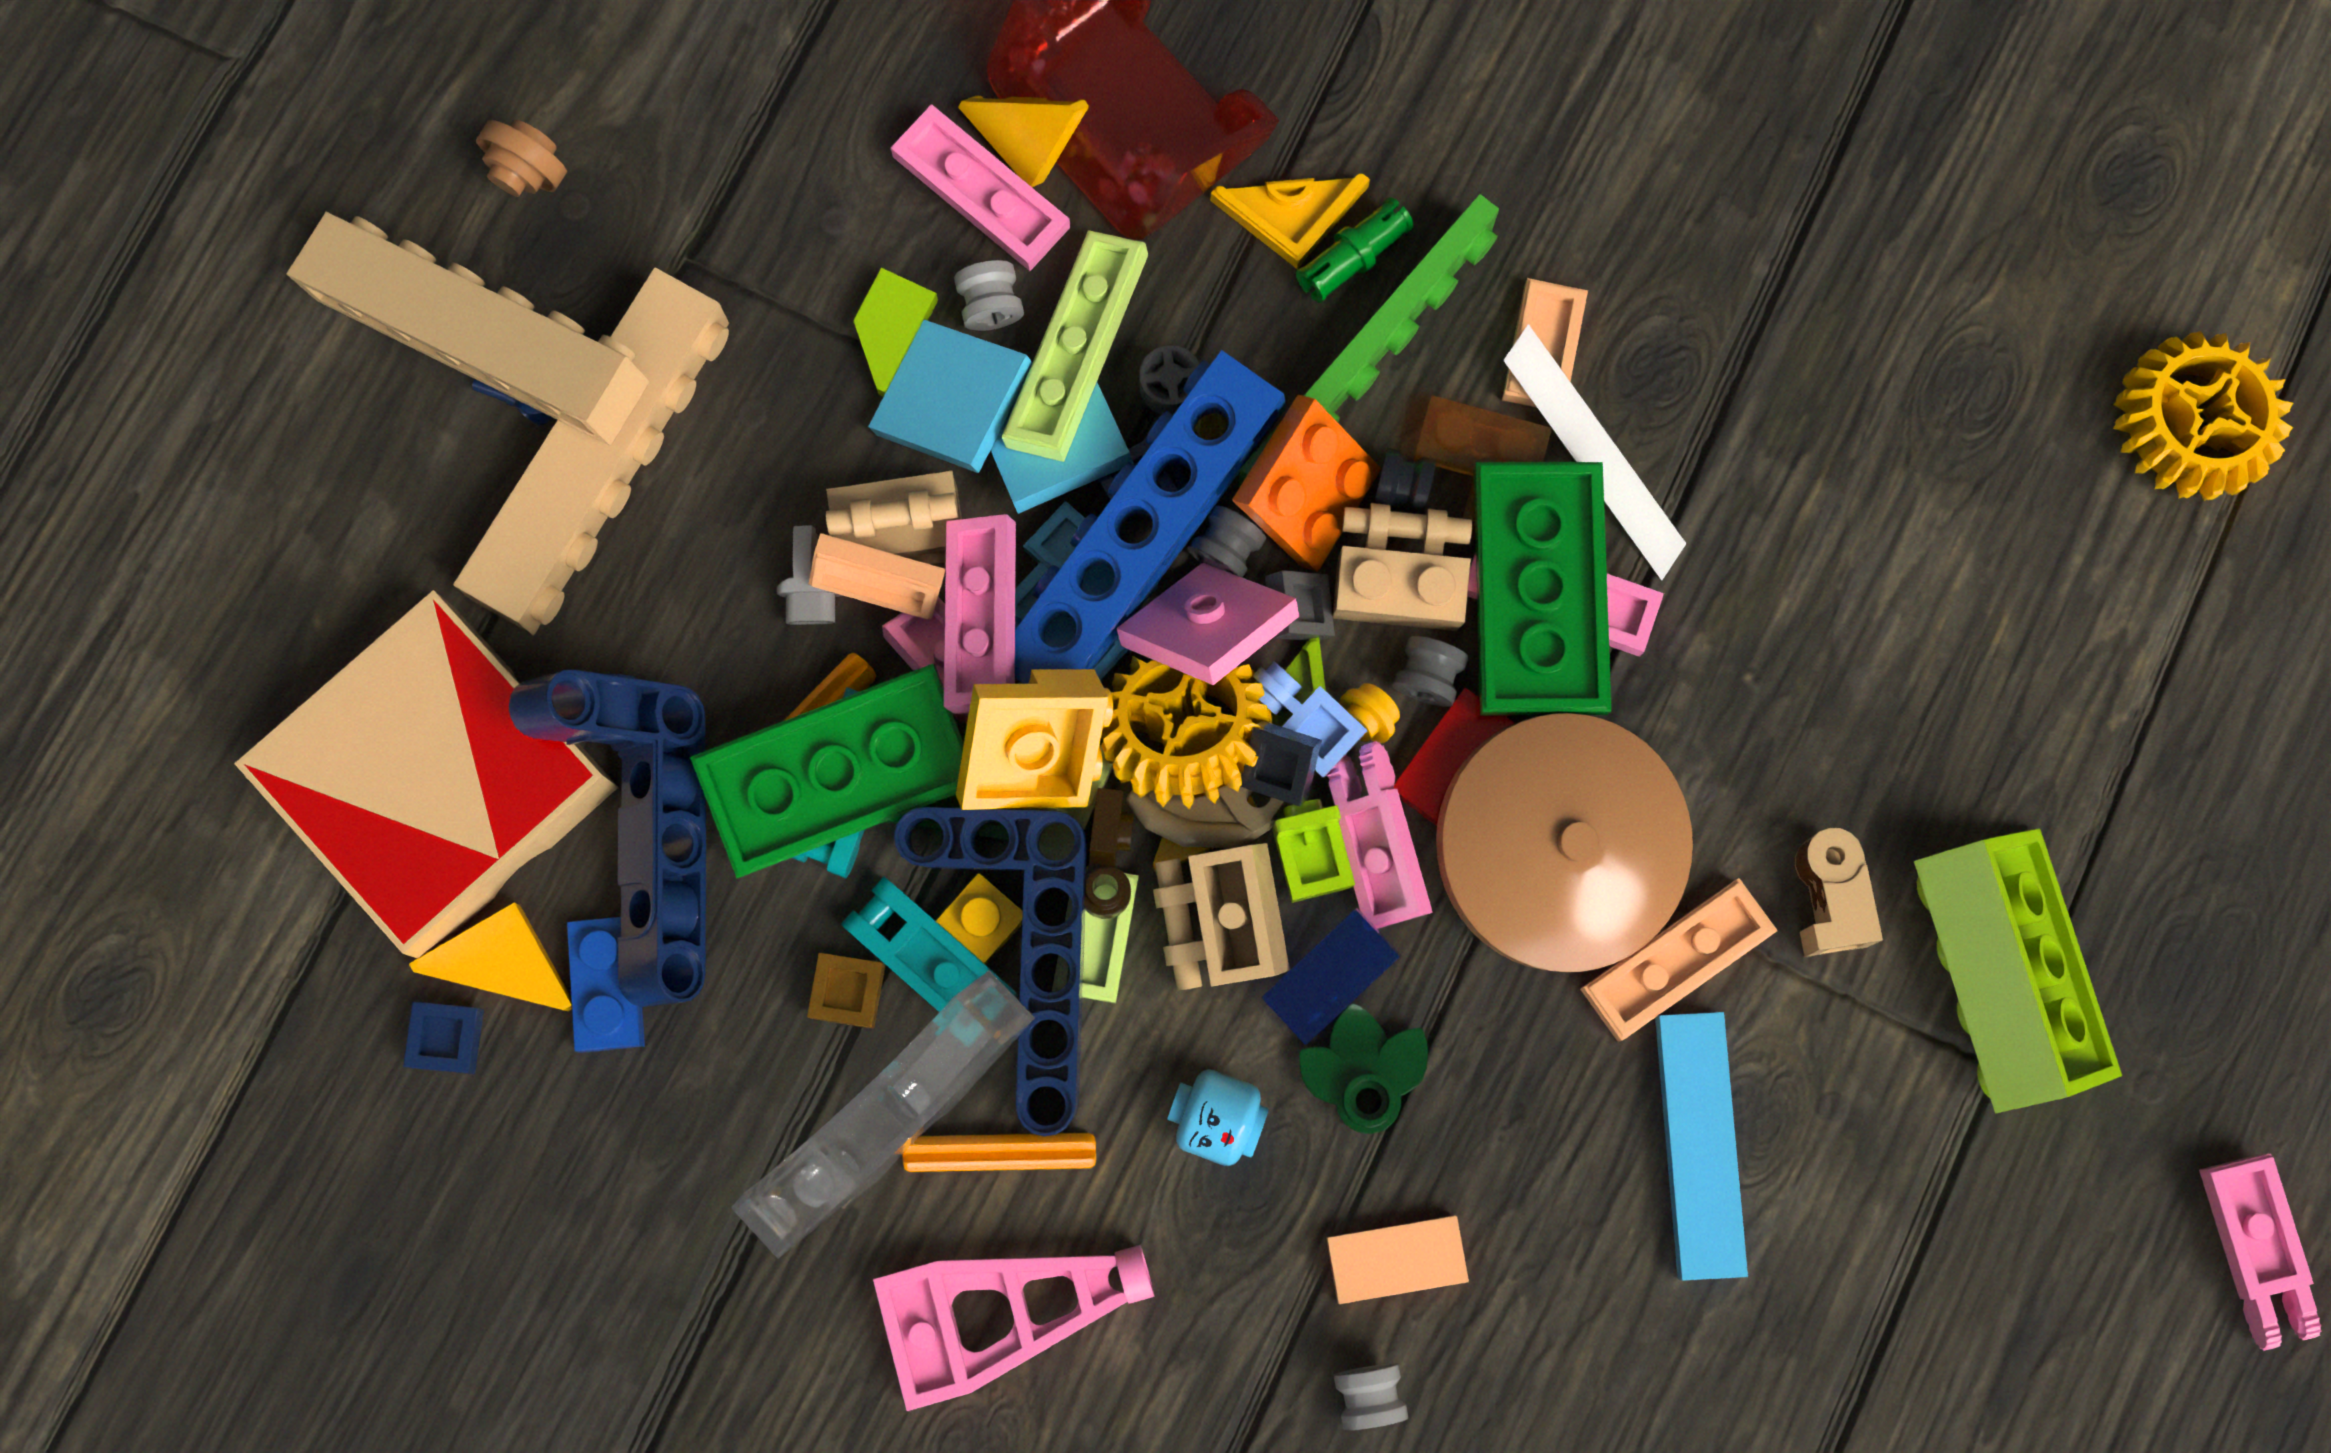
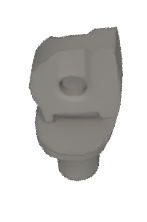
(803, 602)

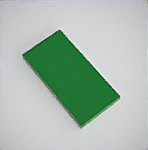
(1541, 588)
(832, 770)

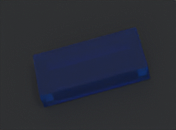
(1331, 976)

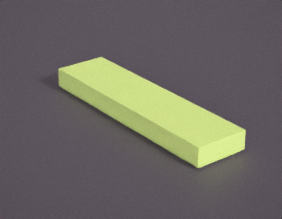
(1075, 346)

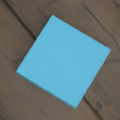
(951, 395)
(1094, 453)

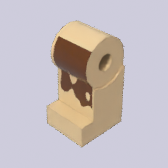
(1839, 893)

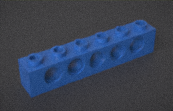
(1215, 388)

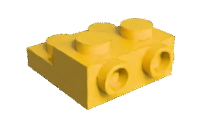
(1034, 741)

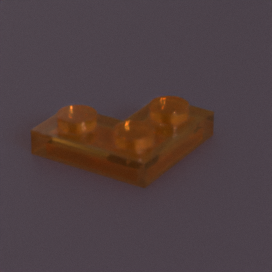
(1466, 434)

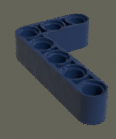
(1038, 938)

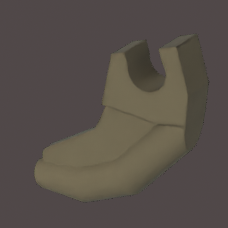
(1207, 825)

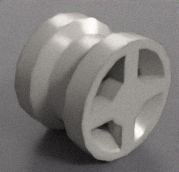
(988, 295)
(1370, 1396)

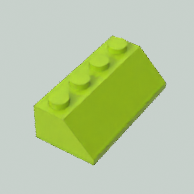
(2016, 970)

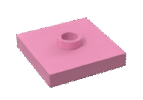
(1208, 623)

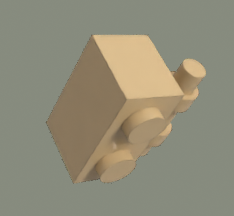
(897, 515)
(1398, 585)
(1235, 916)

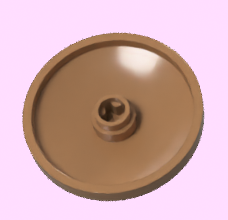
(1564, 842)

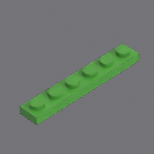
(1394, 322)

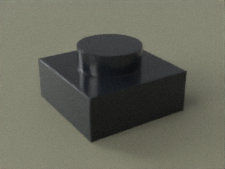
(1283, 763)

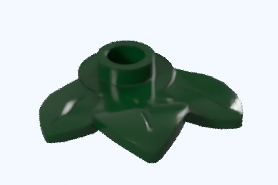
(1361, 1060)

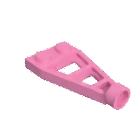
(926, 1335)

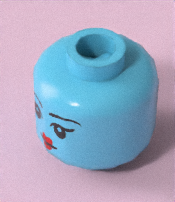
(1218, 1117)

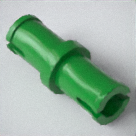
(1354, 249)

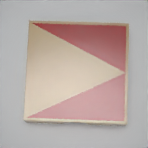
(420, 779)

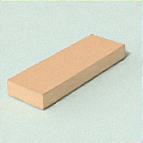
(1678, 960)

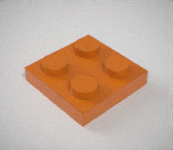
(1306, 482)

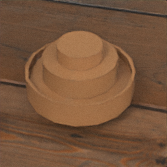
(520, 158)

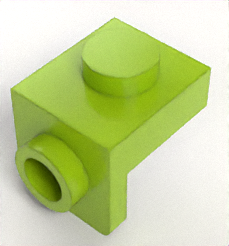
(1312, 851)

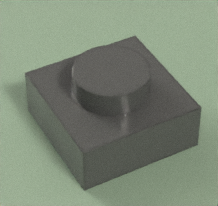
(1312, 600)

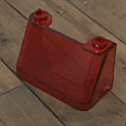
(1149, 126)

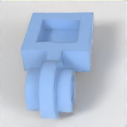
(1317, 716)

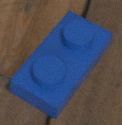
(599, 1009)

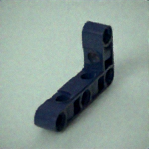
(659, 821)

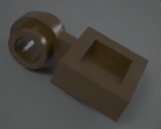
(1110, 833)

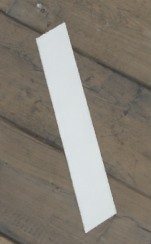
(1590, 443)

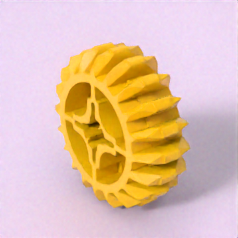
(2238, 410)
(1207, 746)

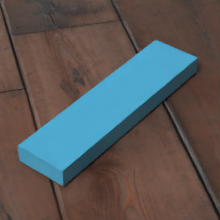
(1701, 1146)

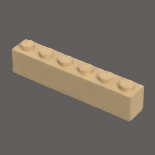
(470, 327)
(581, 481)

